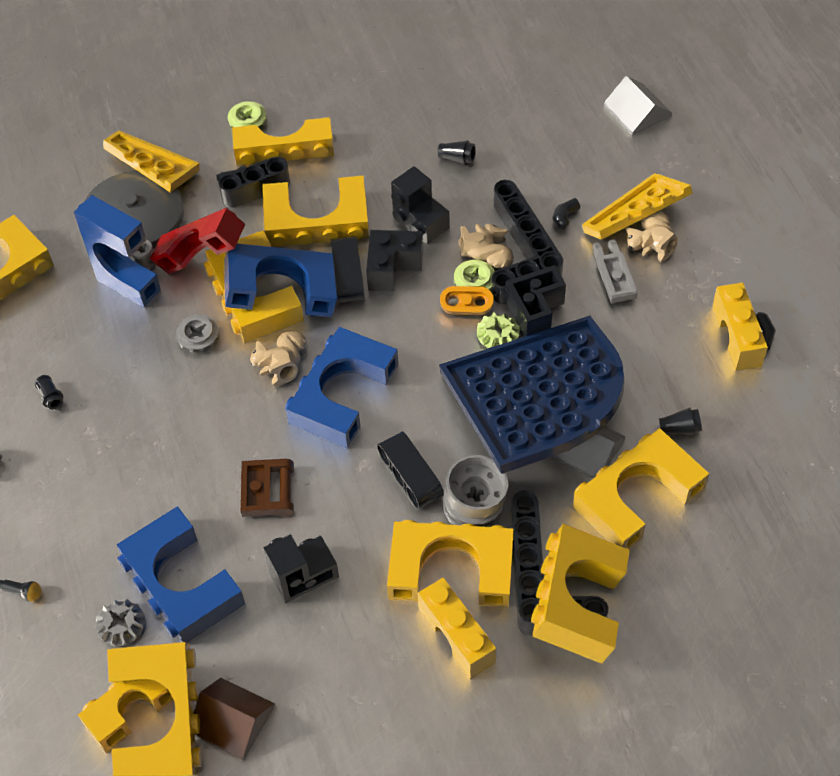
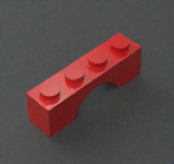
(217, 231)

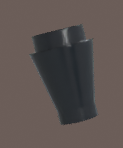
(460, 152)
(682, 423)

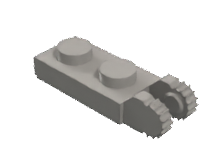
(615, 273)

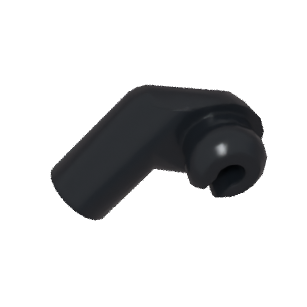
(564, 209)
(767, 328)

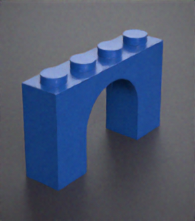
(110, 241)
(308, 268)
(343, 354)
(186, 611)

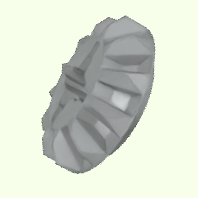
(197, 324)
(120, 634)

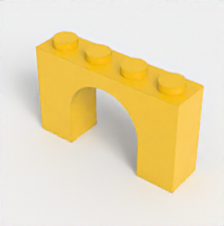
(287, 228)
(26, 259)
(269, 311)
(654, 458)
(417, 542)
(558, 616)
(171, 667)

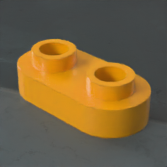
(466, 300)

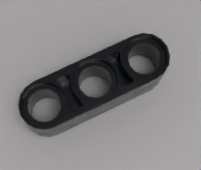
(247, 183)
(347, 269)
(410, 470)

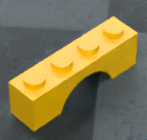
(310, 141)

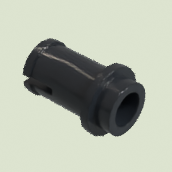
(50, 395)

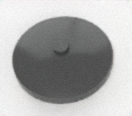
(144, 201)

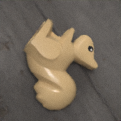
(656, 236)
(482, 245)
(282, 360)

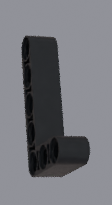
(528, 235)
(531, 574)

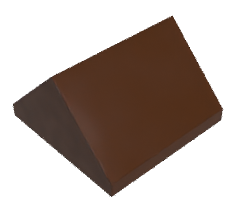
(231, 717)

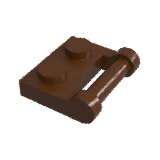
(257, 488)

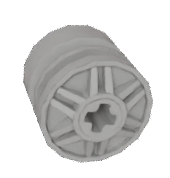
(474, 492)

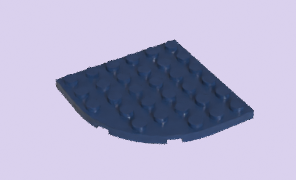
(539, 391)

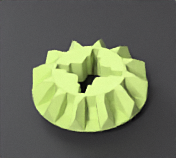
(244, 110)
(467, 271)
(490, 337)

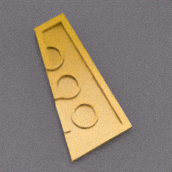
(154, 162)
(637, 204)

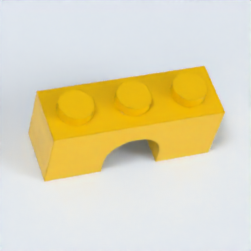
(736, 312)
(468, 641)
(105, 715)

